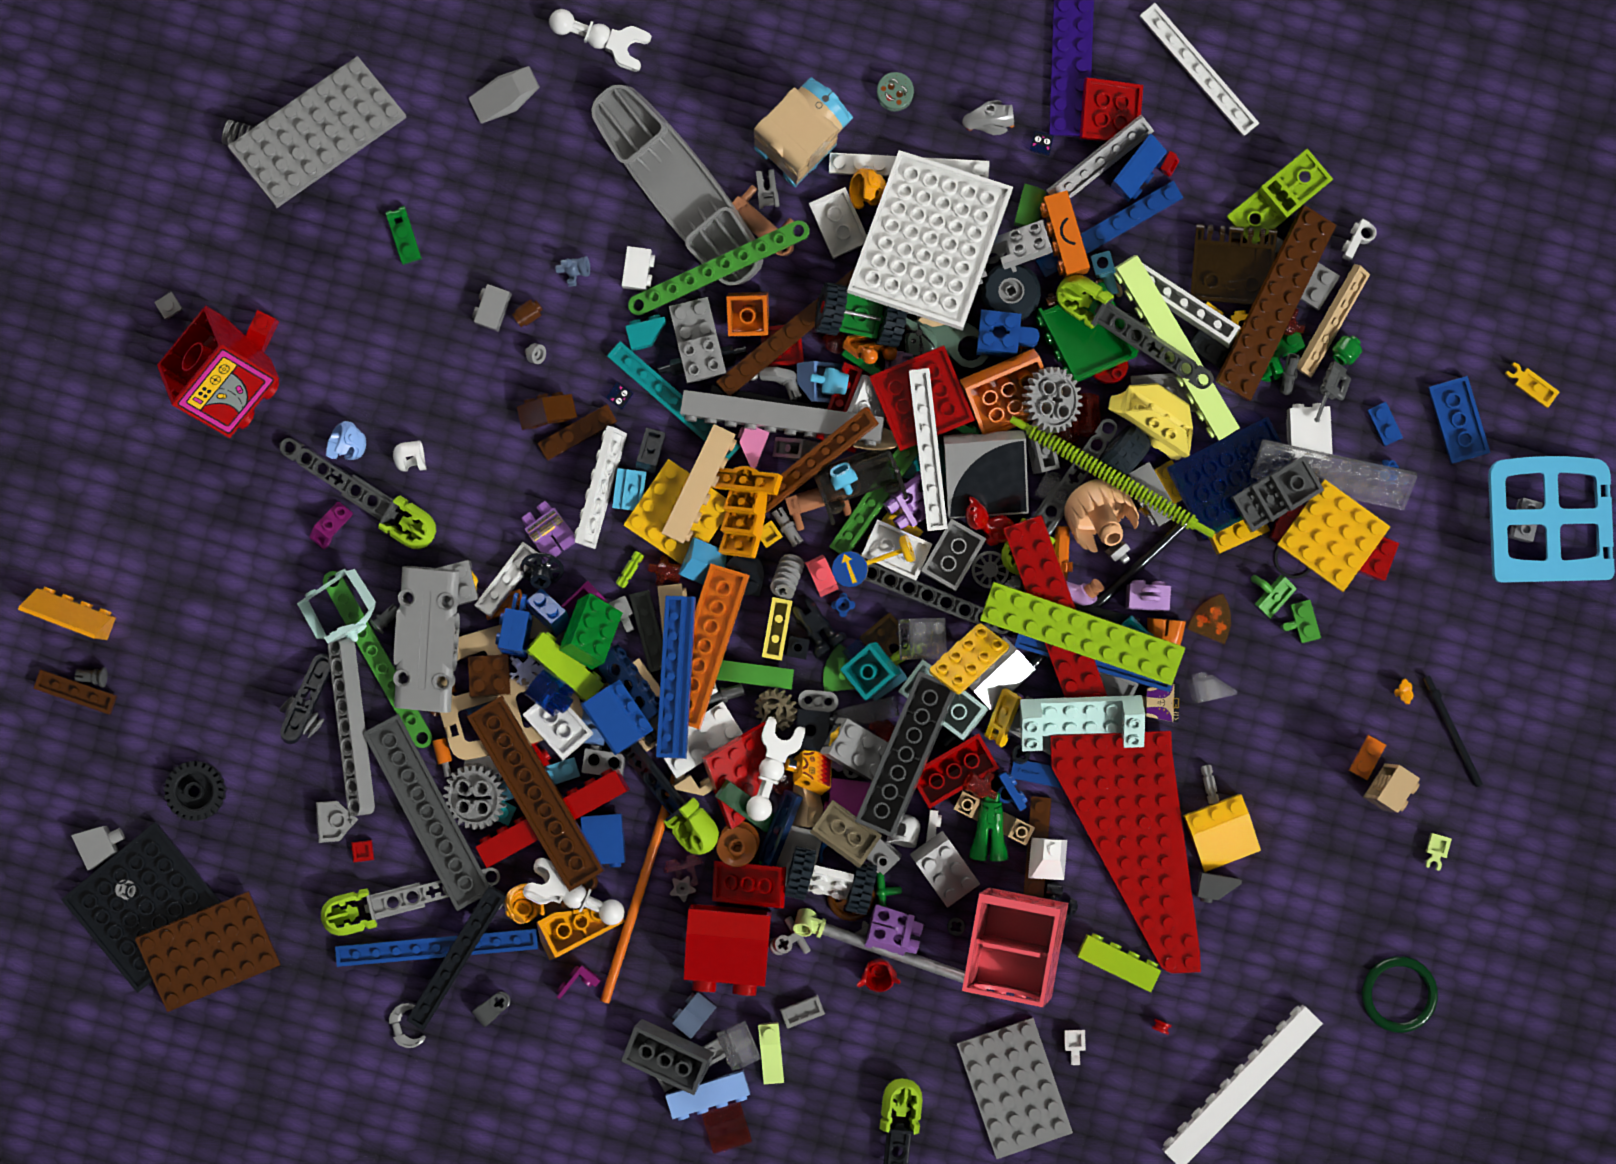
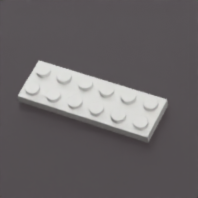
(601, 486)

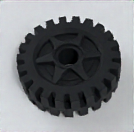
(179, 791)

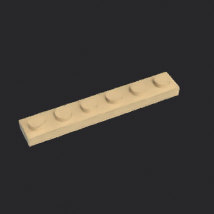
(1332, 320)

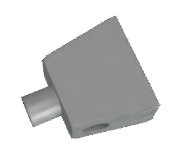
(97, 845)

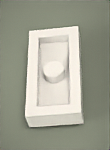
(934, 821)

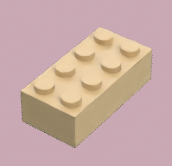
(1392, 788)

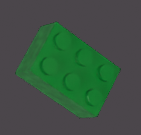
(590, 631)

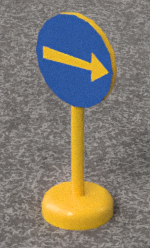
(852, 569)

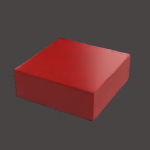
(1170, 164)
(362, 851)

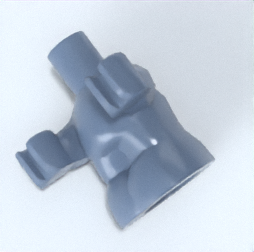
(573, 268)

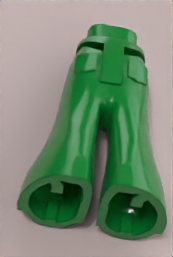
(989, 817)

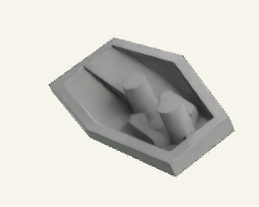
(504, 94)

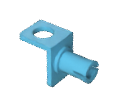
(1107, 273)

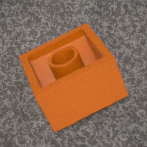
(748, 313)

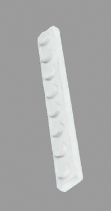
(1199, 69)
(850, 163)
(928, 449)

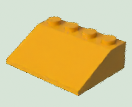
(69, 614)

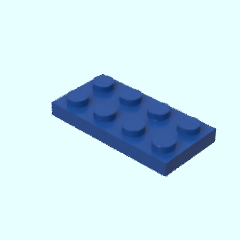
(1459, 420)

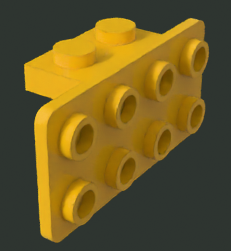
(969, 658)

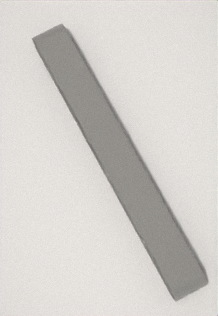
(351, 727)

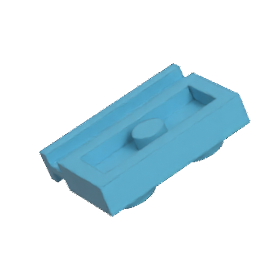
(628, 488)

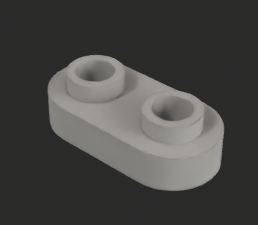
(818, 700)

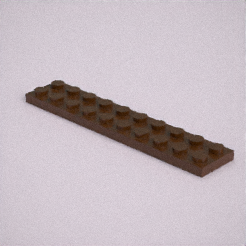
(1275, 303)
(535, 793)

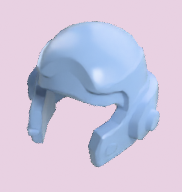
(346, 441)

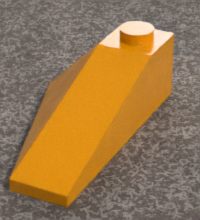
(570, 929)

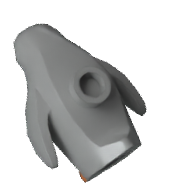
(990, 118)

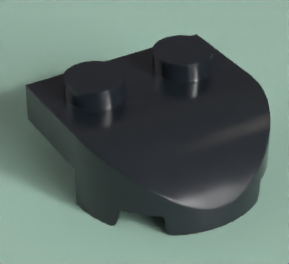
(751, 567)

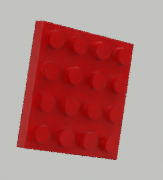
(895, 396)

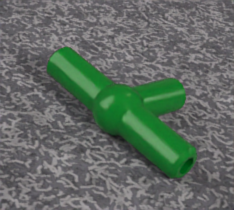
(882, 892)

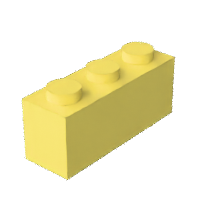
(777, 629)

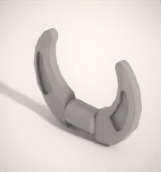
(402, 1039)

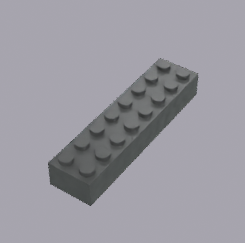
(906, 755)

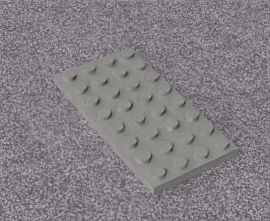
(316, 132)

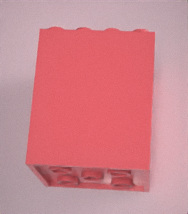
(1015, 946)

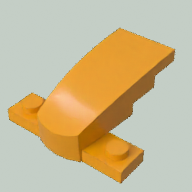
(745, 508)

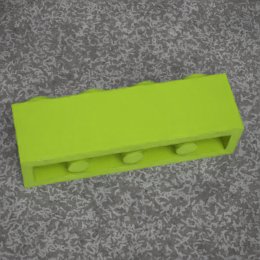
(575, 674)
(1118, 962)

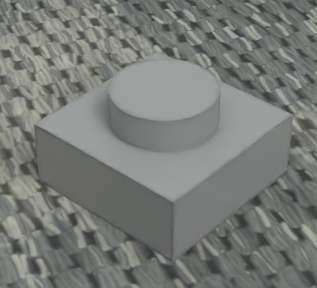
(168, 305)

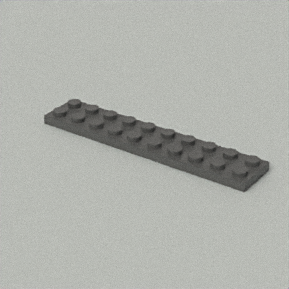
(427, 812)

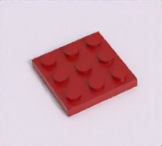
(1108, 107)

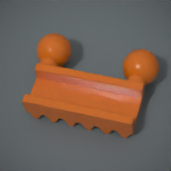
(867, 349)

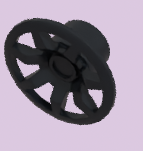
(541, 573)

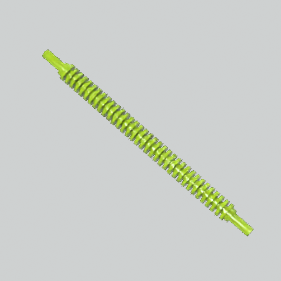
(1192, 522)

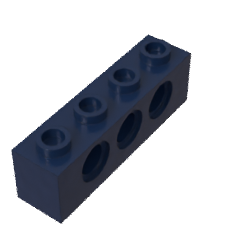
(629, 672)

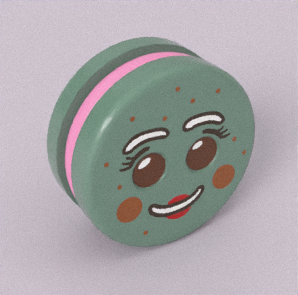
(895, 91)

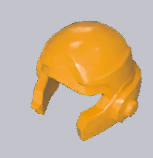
(866, 187)
(519, 907)

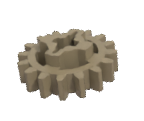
(769, 701)

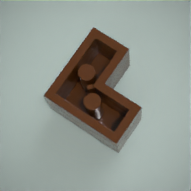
(546, 410)

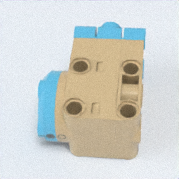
(801, 130)

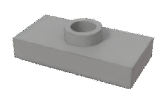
(802, 1011)

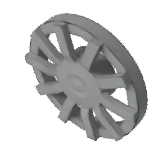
(989, 569)

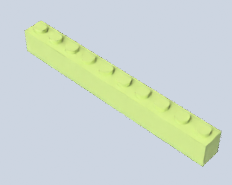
(1163, 324)

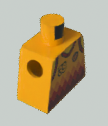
(811, 771)

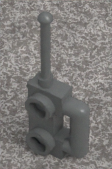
(1329, 387)

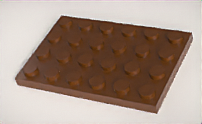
(208, 951)

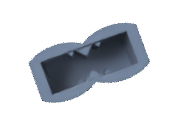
(694, 1014)

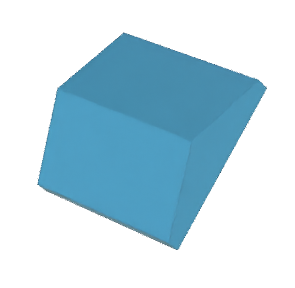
(698, 560)

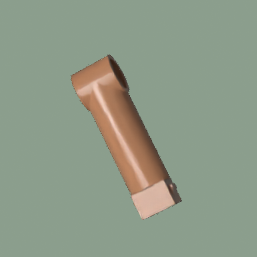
(755, 220)
(806, 502)

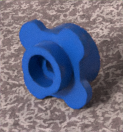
(848, 604)

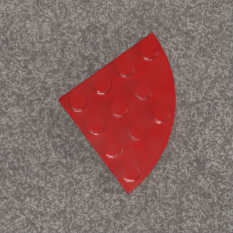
(739, 764)

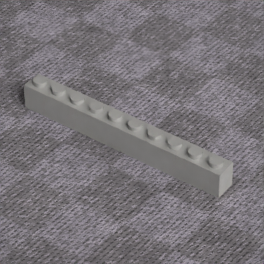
(770, 416)

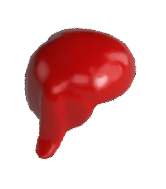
(878, 976)

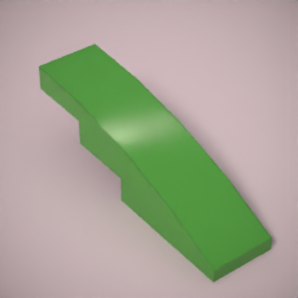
(756, 674)

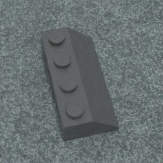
(667, 1056)

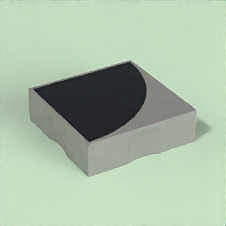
(988, 469)

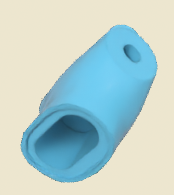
(832, 381)
(842, 477)

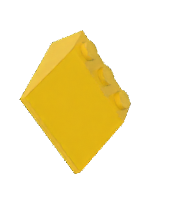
(1222, 832)

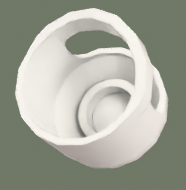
(408, 449)
(907, 833)

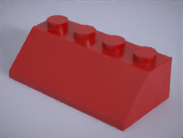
(947, 772)

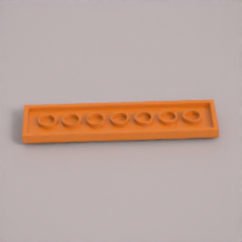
(712, 630)

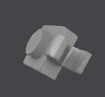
(623, 605)

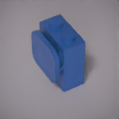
(606, 837)

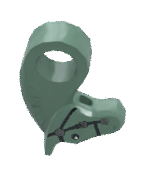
(924, 338)

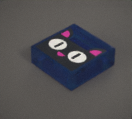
(1041, 143)
(619, 395)

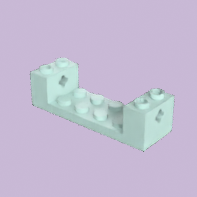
(1081, 717)

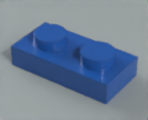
(1384, 424)

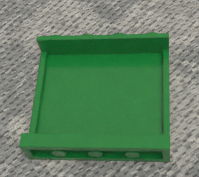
(1080, 348)

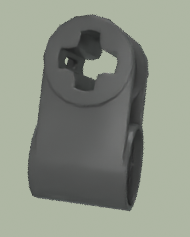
(490, 1010)

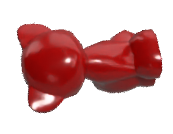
(978, 518)

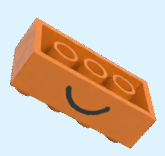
(1065, 234)

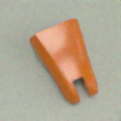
(1166, 629)

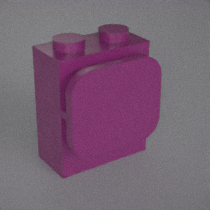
(848, 794)

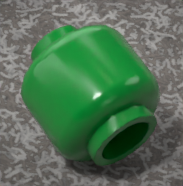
(1347, 350)

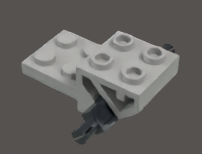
(698, 343)

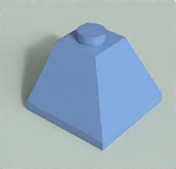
(812, 389)

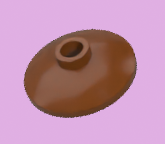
(736, 837)

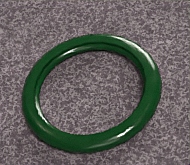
(1423, 972)

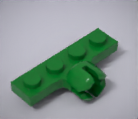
(1287, 344)

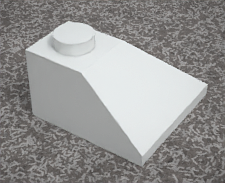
(1047, 858)

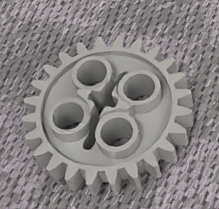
(1052, 400)
(474, 778)

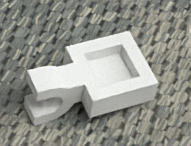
(1074, 1041)

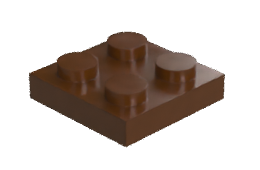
(489, 675)

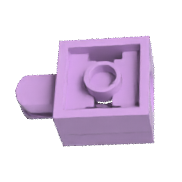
(1148, 597)

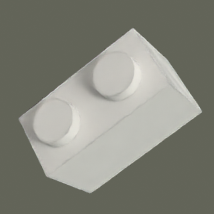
(637, 268)

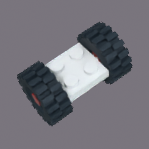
(831, 882)

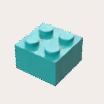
(870, 671)

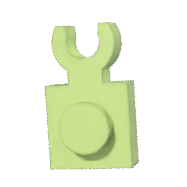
(1438, 847)

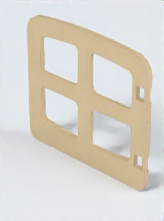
(474, 644)

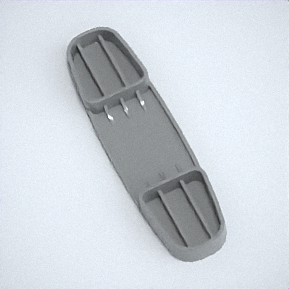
(672, 177)

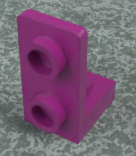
(329, 525)
(587, 588)
(589, 979)

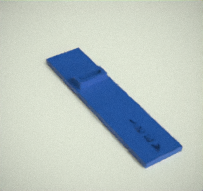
(1035, 773)

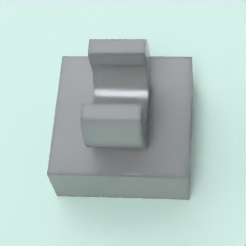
(1118, 552)

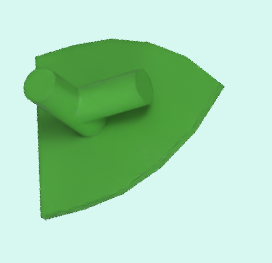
(832, 676)

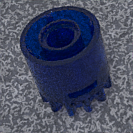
(550, 692)

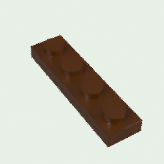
(577, 432)
(75, 692)

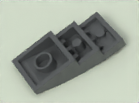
(1277, 493)

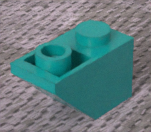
(643, 334)

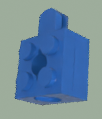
(1002, 334)
(515, 628)

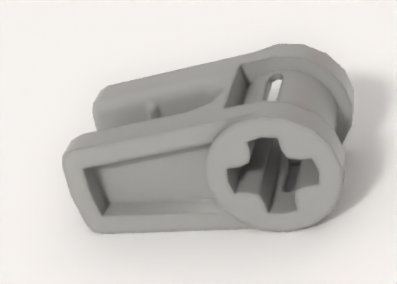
(770, 196)

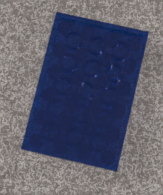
(1219, 472)

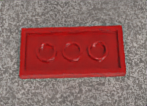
(749, 884)

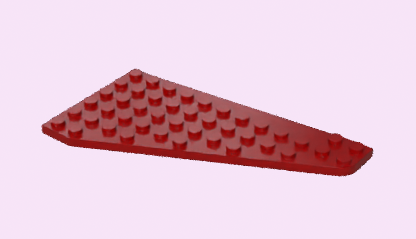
(1136, 826)

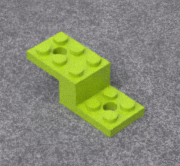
(1281, 195)

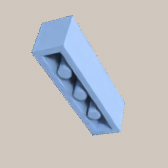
(710, 1093)

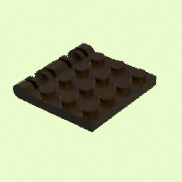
(1232, 268)

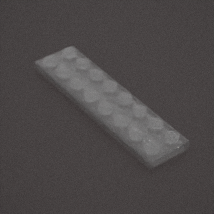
(1354, 477)

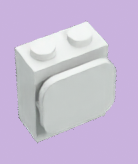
(1305, 432)

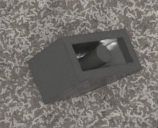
(1214, 887)

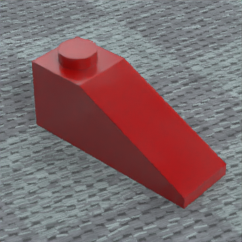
(262, 329)

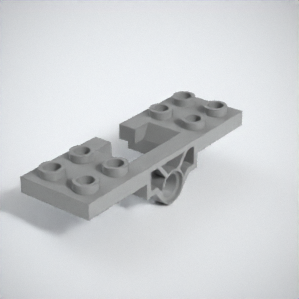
(1021, 246)

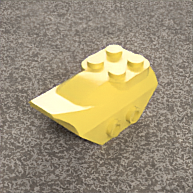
(1158, 415)

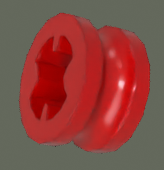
(1161, 1026)

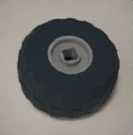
(1011, 291)
(1126, 450)

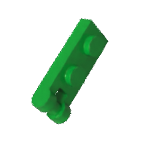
(403, 236)

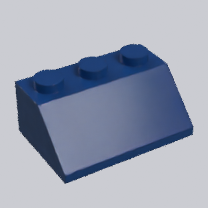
(1139, 169)
(617, 717)

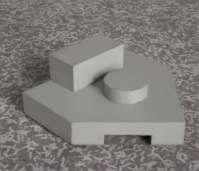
(332, 821)

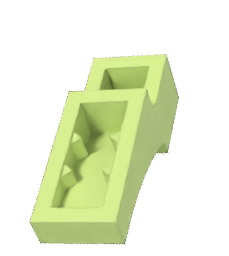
(771, 1053)

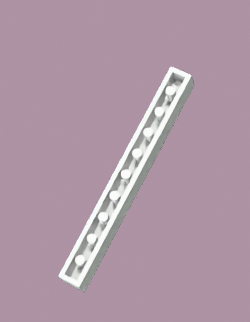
(1242, 1086)

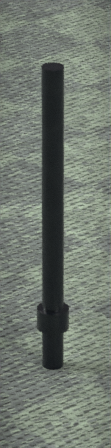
(1435, 695)

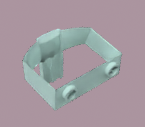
(349, 631)

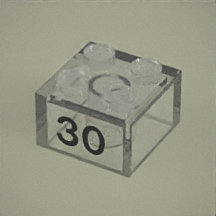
(922, 638)

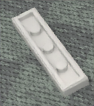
(504, 581)

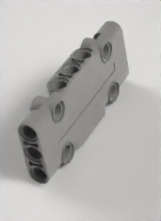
(426, 639)

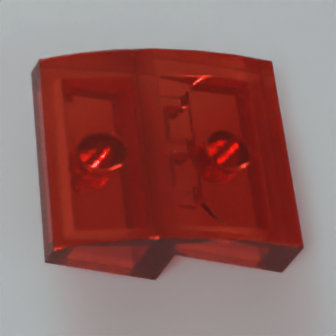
(727, 1127)

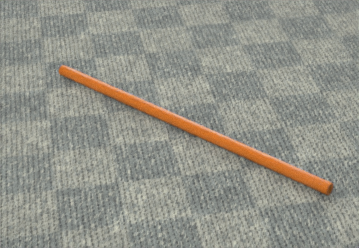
(635, 903)

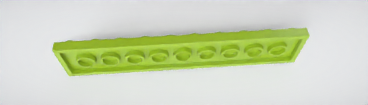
(1082, 633)

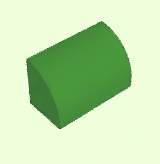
(1029, 204)

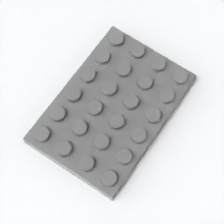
(1014, 1088)

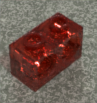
(1089, 417)

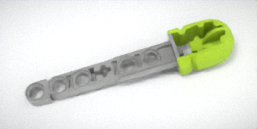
(377, 905)

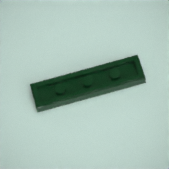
(737, 800)

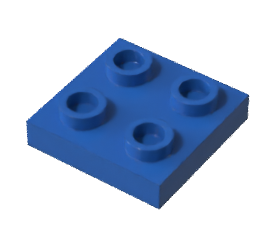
(1016, 797)

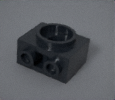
(822, 723)

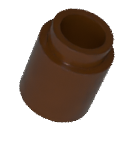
(527, 312)

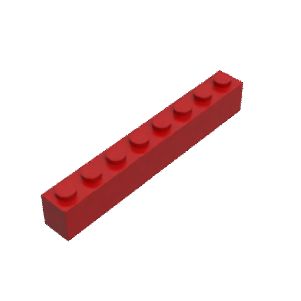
(579, 803)

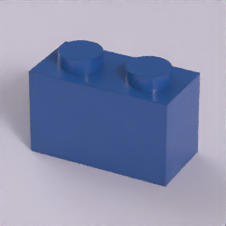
(548, 612)

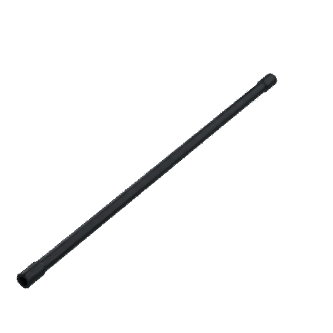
(951, 740)

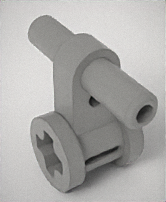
(788, 940)

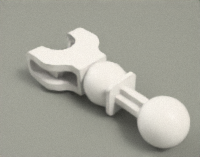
(601, 37)
(772, 767)
(610, 911)

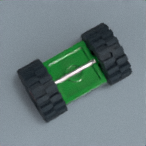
(858, 316)

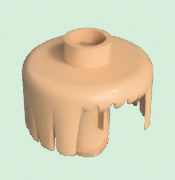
(1098, 509)

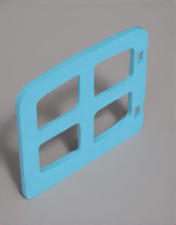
(1552, 518)

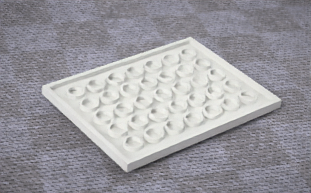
(930, 240)

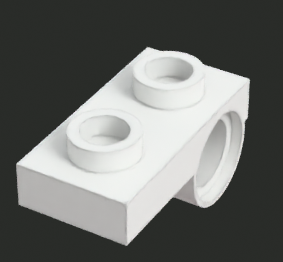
(1351, 246)

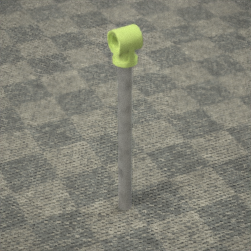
(808, 923)

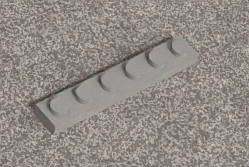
(1103, 157)

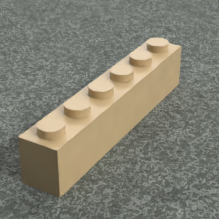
(698, 484)

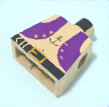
(1162, 704)

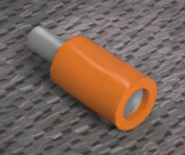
(443, 754)

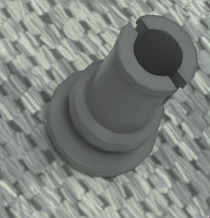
(384, 619)
(95, 676)

